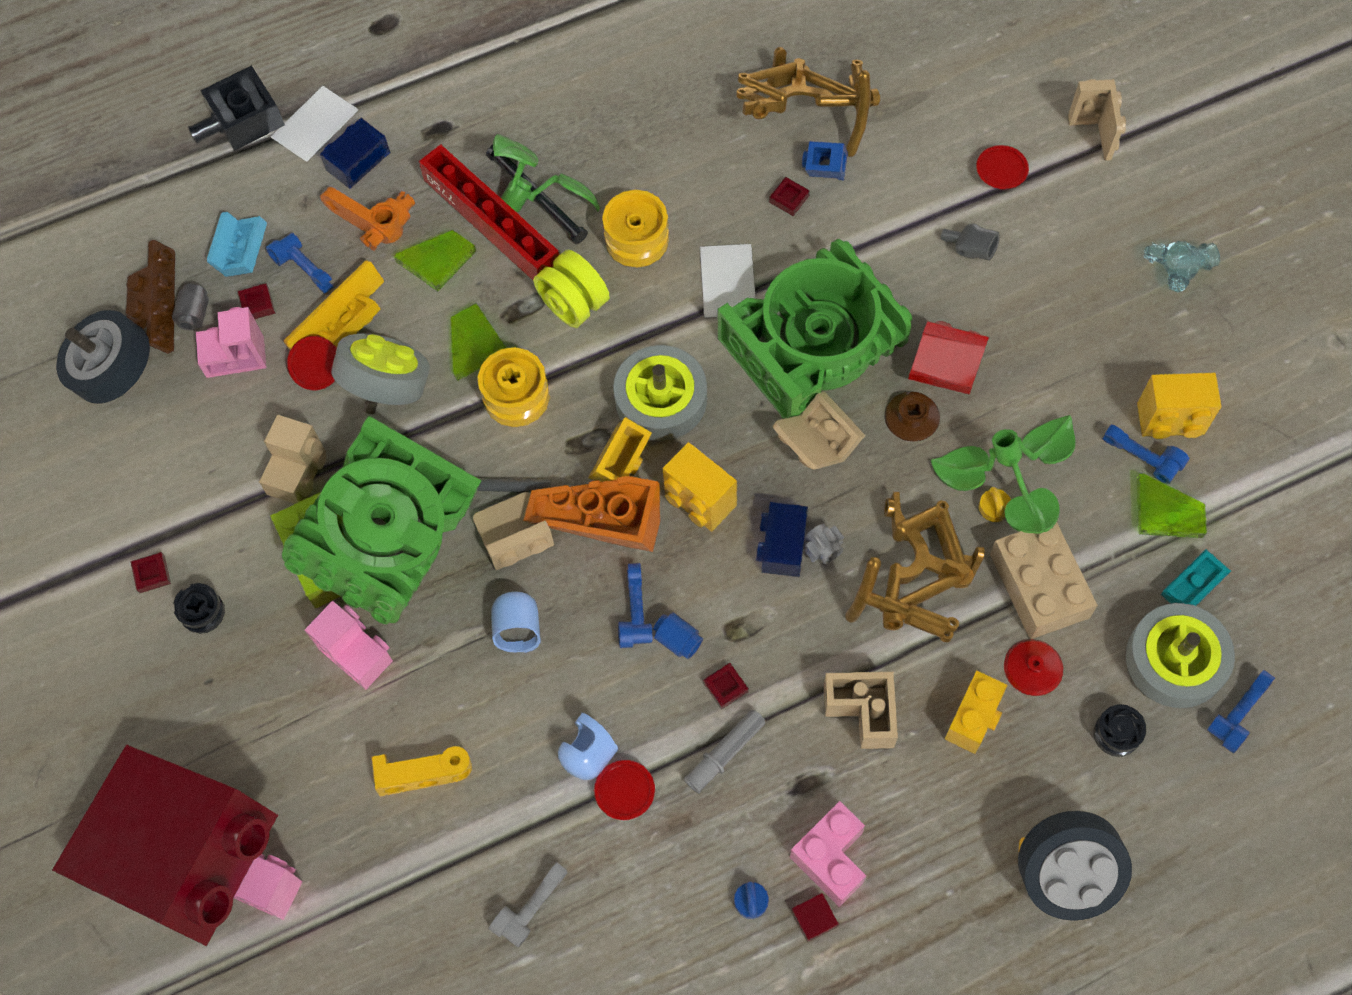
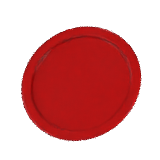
(1002, 167)
(312, 362)
(1033, 667)
(624, 790)

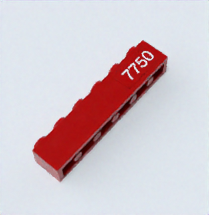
(487, 212)

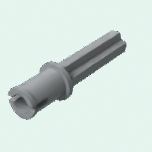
(724, 751)

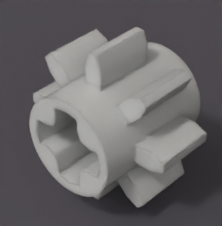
(824, 543)

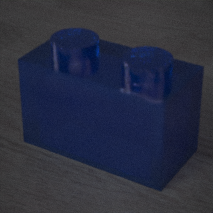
(355, 153)
(783, 539)

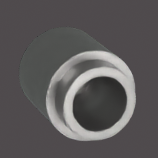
(190, 307)

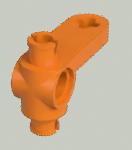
(371, 221)

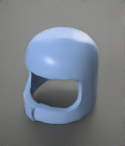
(515, 611)
(589, 750)

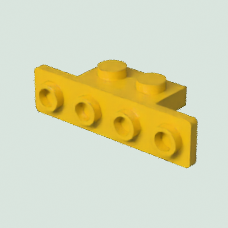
(344, 309)

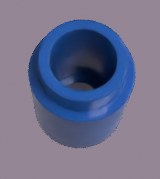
(677, 635)

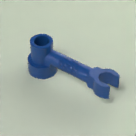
(288, 249)
(1166, 465)
(635, 630)
(1228, 728)

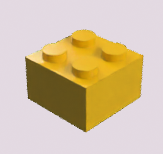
(1178, 405)
(699, 487)

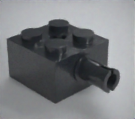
(238, 109)

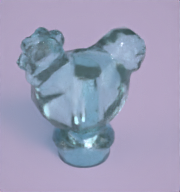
(1183, 261)

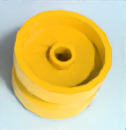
(636, 228)
(513, 387)

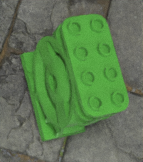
(808, 361)
(390, 481)

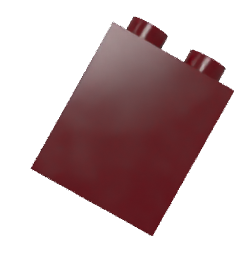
(167, 843)

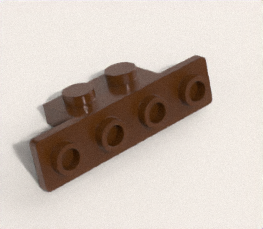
(153, 296)

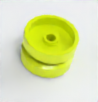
(571, 288)

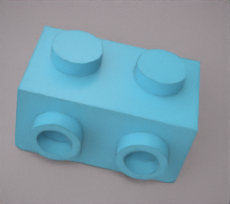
(236, 244)

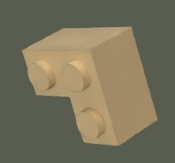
(294, 460)
(869, 697)

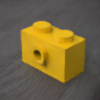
(621, 452)
(977, 712)

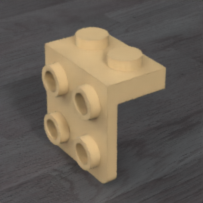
(1099, 104)
(820, 434)
(507, 535)

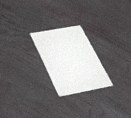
(314, 123)
(726, 276)

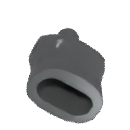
(973, 241)

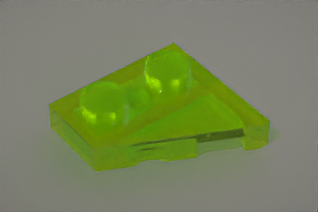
(437, 258)
(472, 341)
(1168, 511)

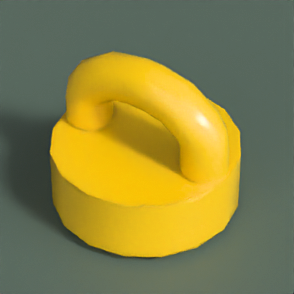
(993, 504)

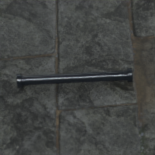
(577, 233)

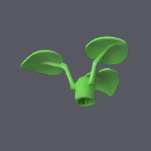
(519, 188)
(1033, 511)

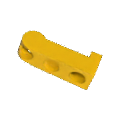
(420, 772)

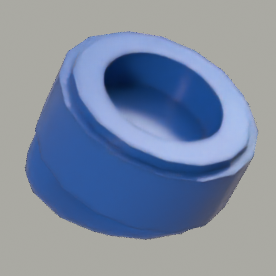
(751, 900)

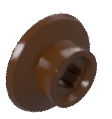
(912, 427)

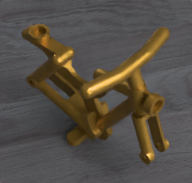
(797, 74)
(954, 571)

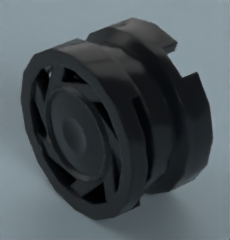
(198, 608)
(1119, 731)

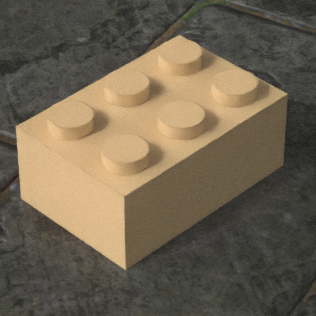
(1043, 581)

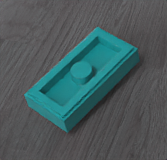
(1196, 580)

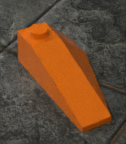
(608, 511)

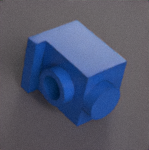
(820, 151)

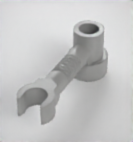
(513, 925)

